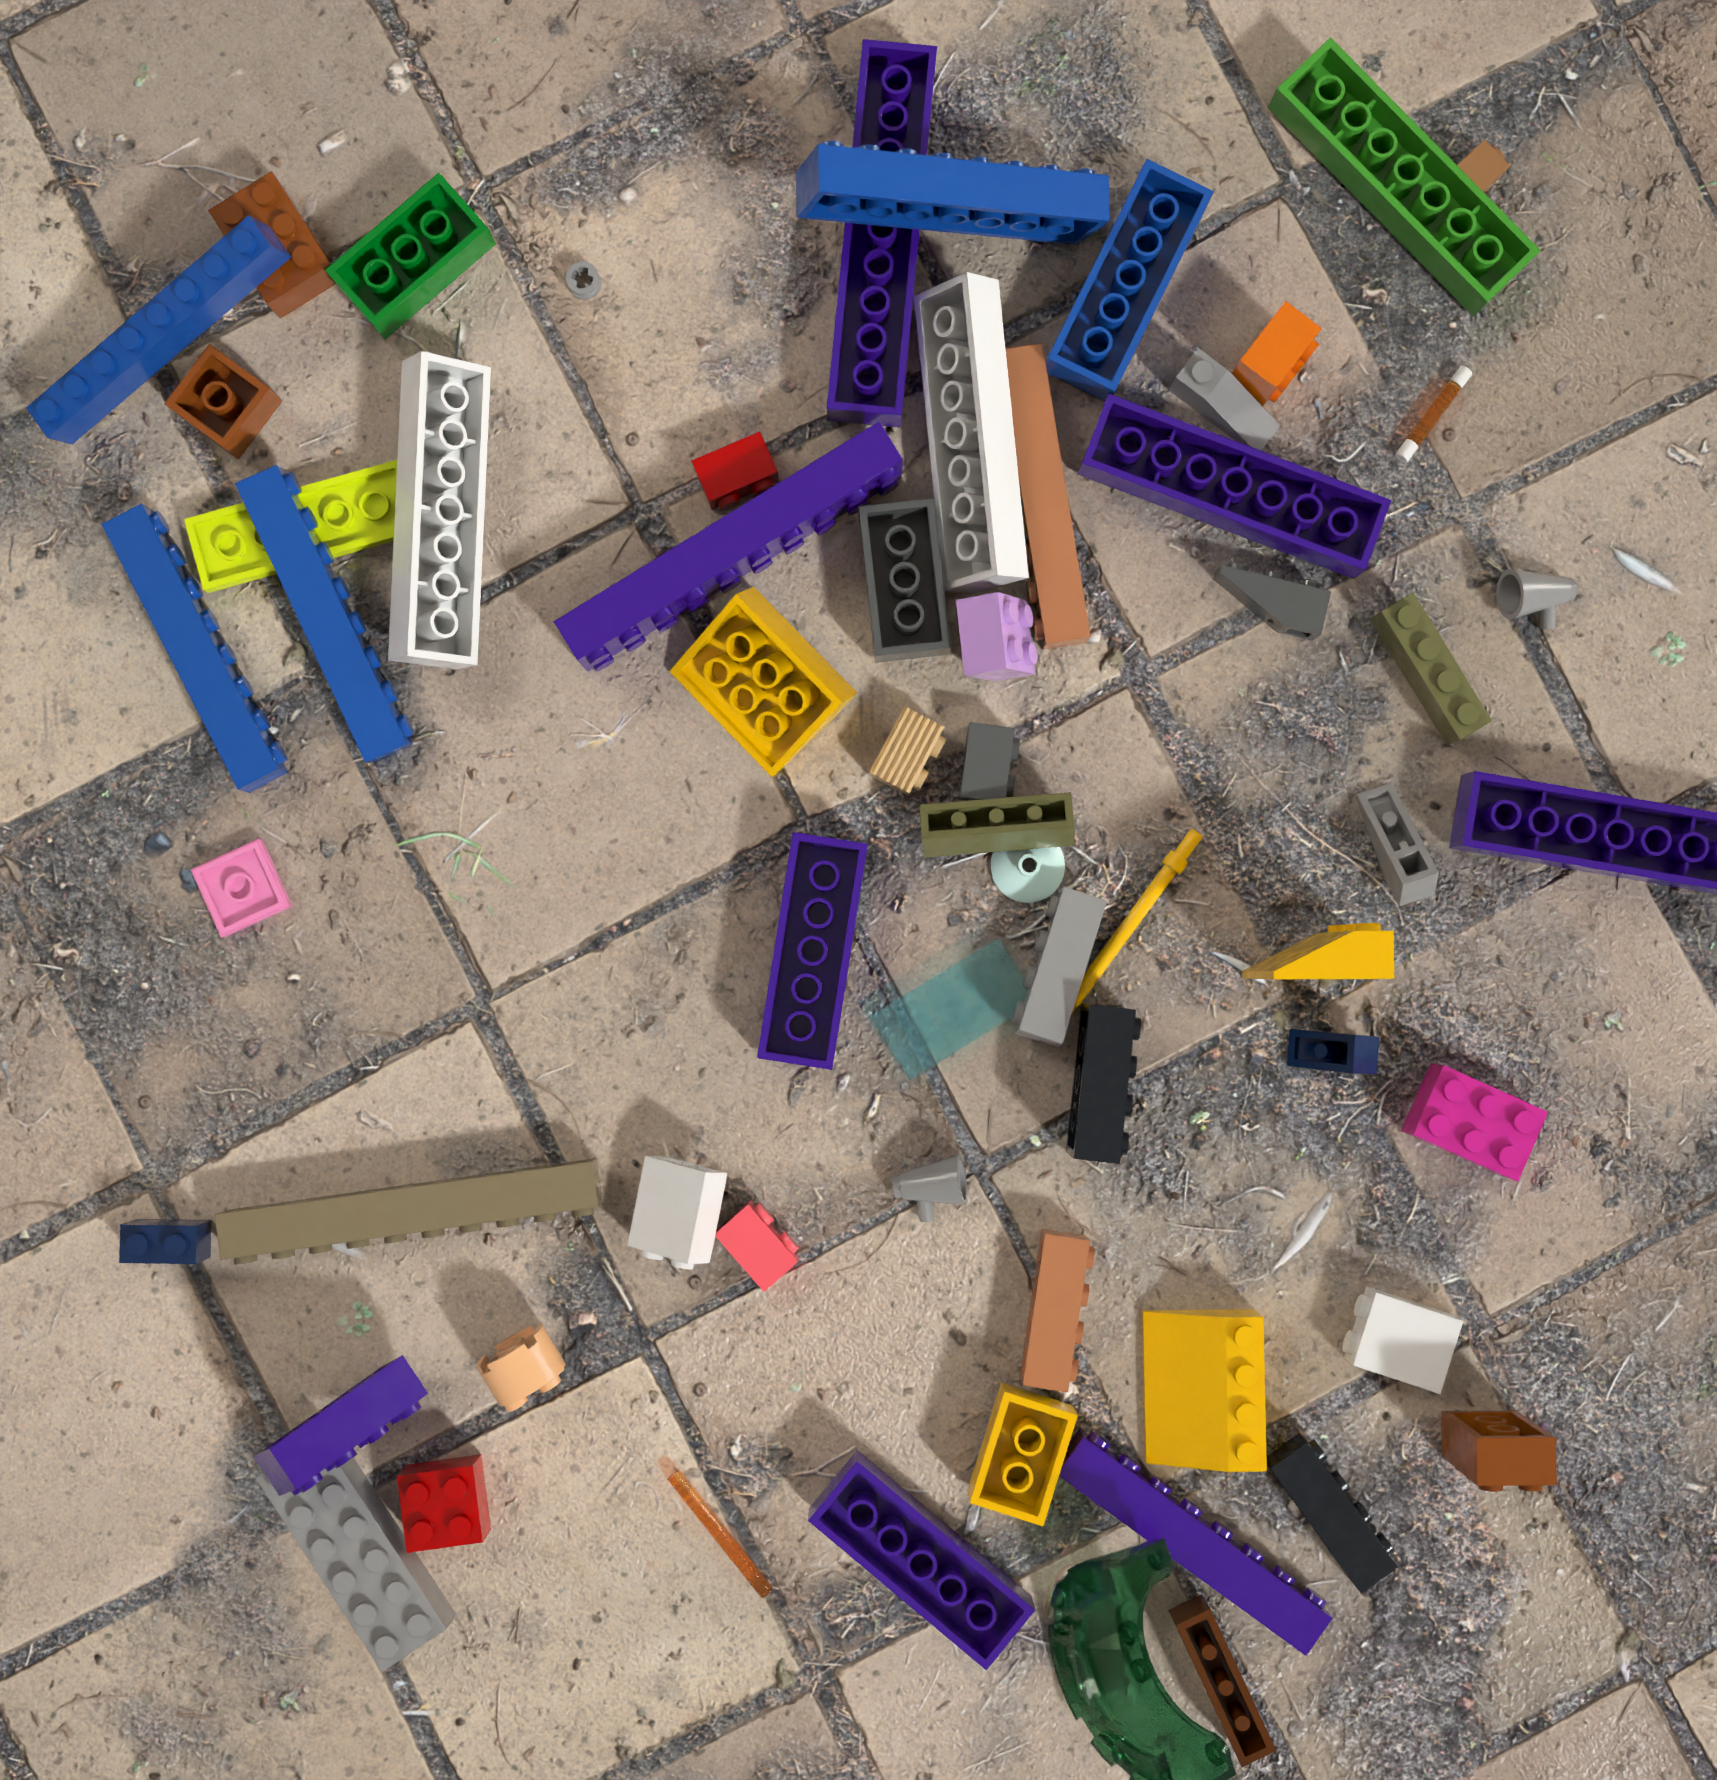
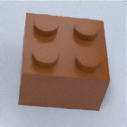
(223, 401)

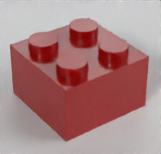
(443, 1503)

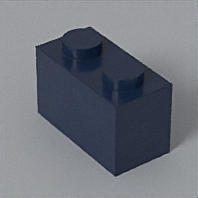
(165, 1241)

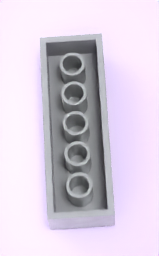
(364, 1562)

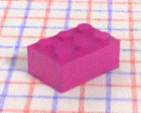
(1474, 1121)

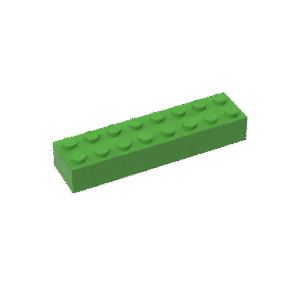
(1402, 177)

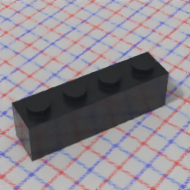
(1330, 1512)

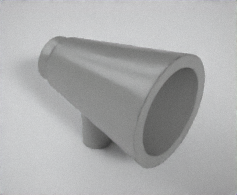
(1530, 592)
(936, 1183)

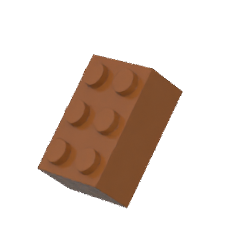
(304, 273)
(1499, 1449)

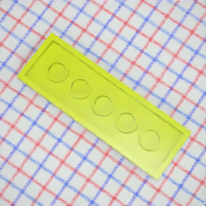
(350, 512)

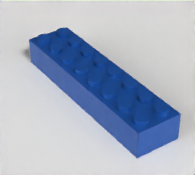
(950, 194)

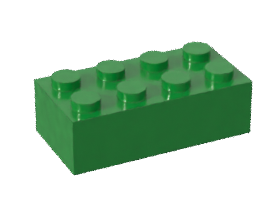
(411, 256)

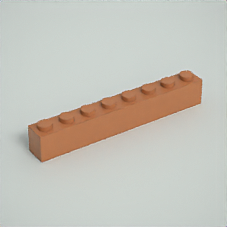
(1045, 506)

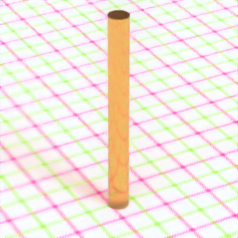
(720, 1533)

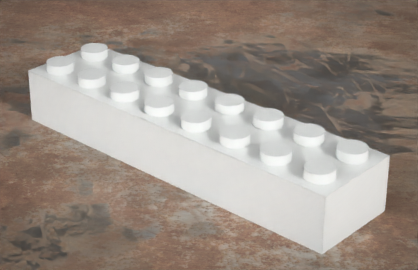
(971, 434)
(439, 512)

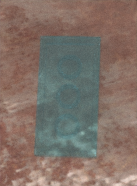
(952, 1009)

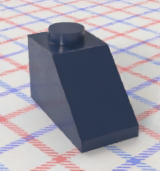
(1333, 1051)

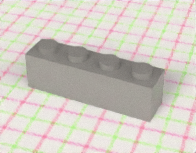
(1059, 967)

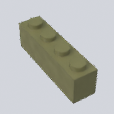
(1430, 669)
(997, 824)

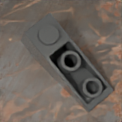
(1281, 604)

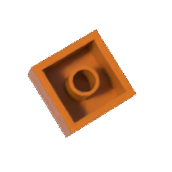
(1277, 354)

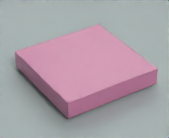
(241, 888)

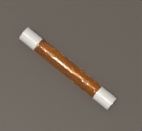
(1433, 414)

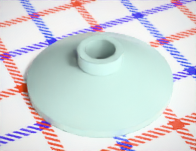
(1023, 885)

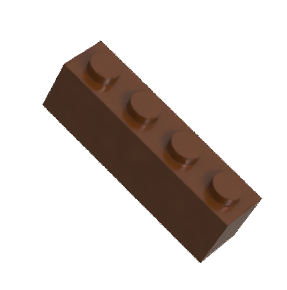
(1222, 1680)

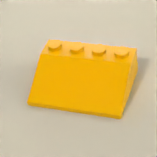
(762, 680)
(1342, 953)
(1204, 1389)

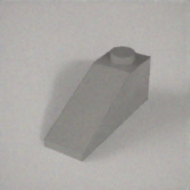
(1223, 401)
(1397, 845)

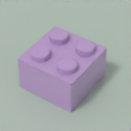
(996, 637)

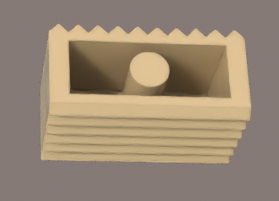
(907, 751)

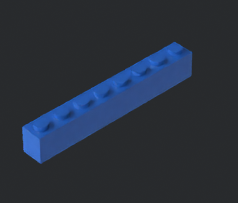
(159, 331)
(325, 613)
(195, 647)

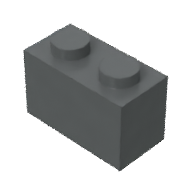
(988, 762)

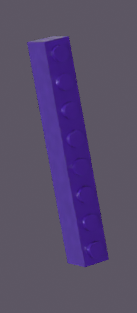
(1194, 1542)

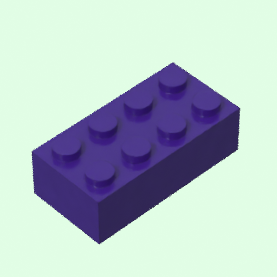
(332, 1433)

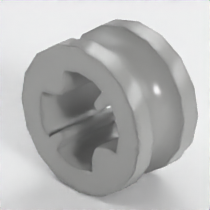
(590, 290)

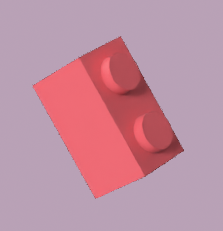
(758, 1244)

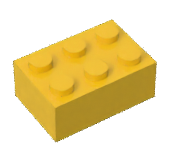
(1022, 1454)

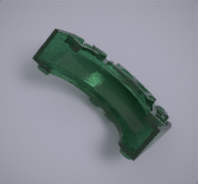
(1109, 1674)

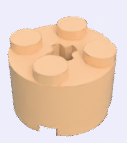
(522, 1366)

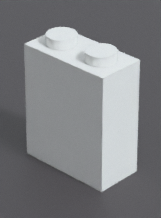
(677, 1211)
(1402, 1339)

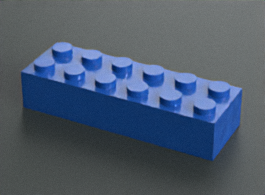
(1127, 280)

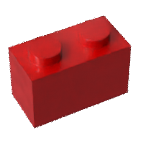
(736, 471)

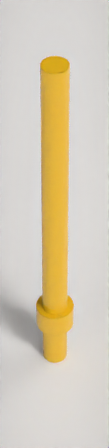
(1173, 864)

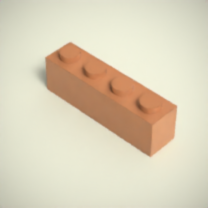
(1055, 1310)

